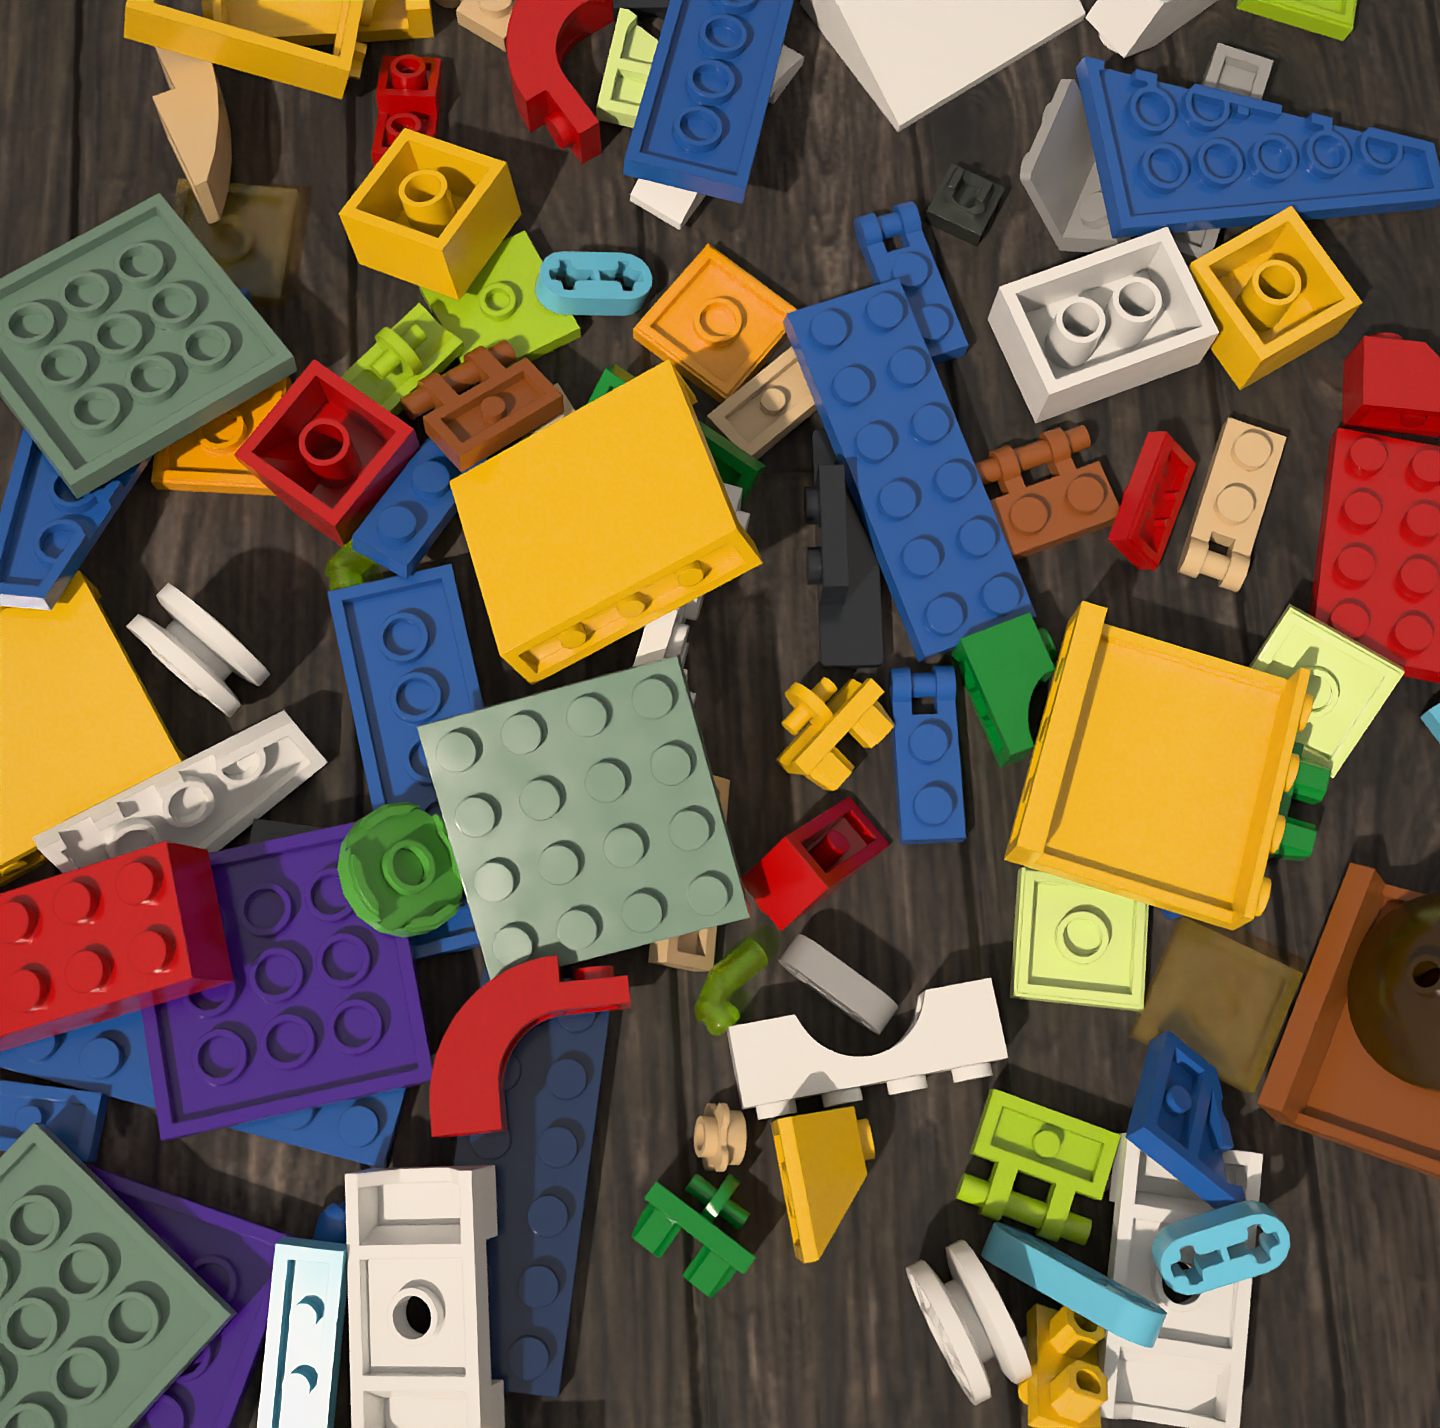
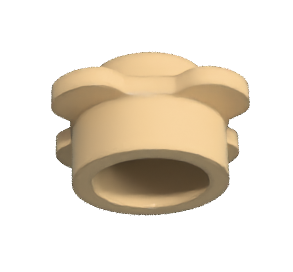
(720, 1137)

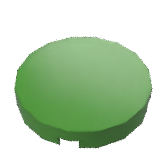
(400, 870)

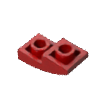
(407, 98)

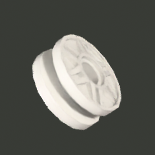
(198, 649)
(969, 1321)

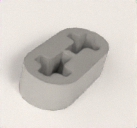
(838, 984)

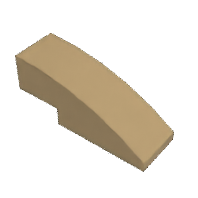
(197, 127)

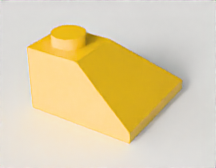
(820, 1172)

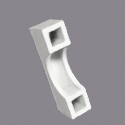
(950, 1030)

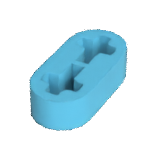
(592, 283)
(1220, 1247)

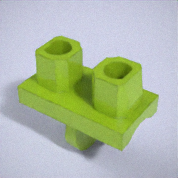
(403, 358)

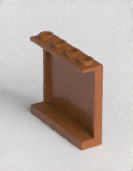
(1321, 1070)

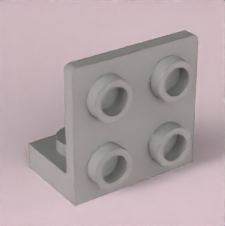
(1064, 176)

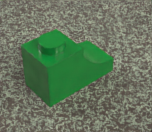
(999, 675)

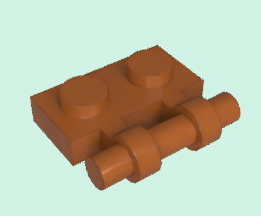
(489, 415)
(1054, 509)

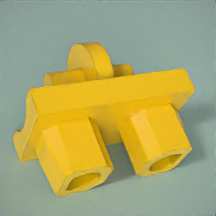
(850, 710)
(1065, 1370)

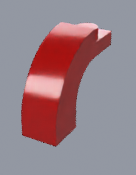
(537, 45)
(476, 1048)

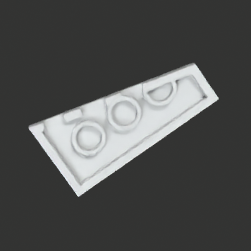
(193, 802)

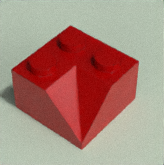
(328, 452)

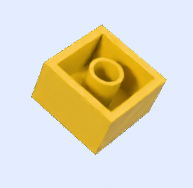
(431, 213)
(1271, 296)

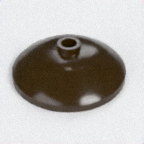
(1386, 993)

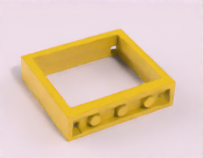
(253, 51)

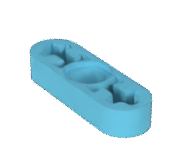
(1074, 1284)

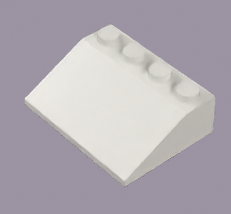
(931, 51)

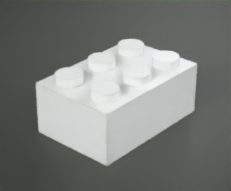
(1101, 324)

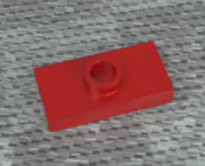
(1152, 501)

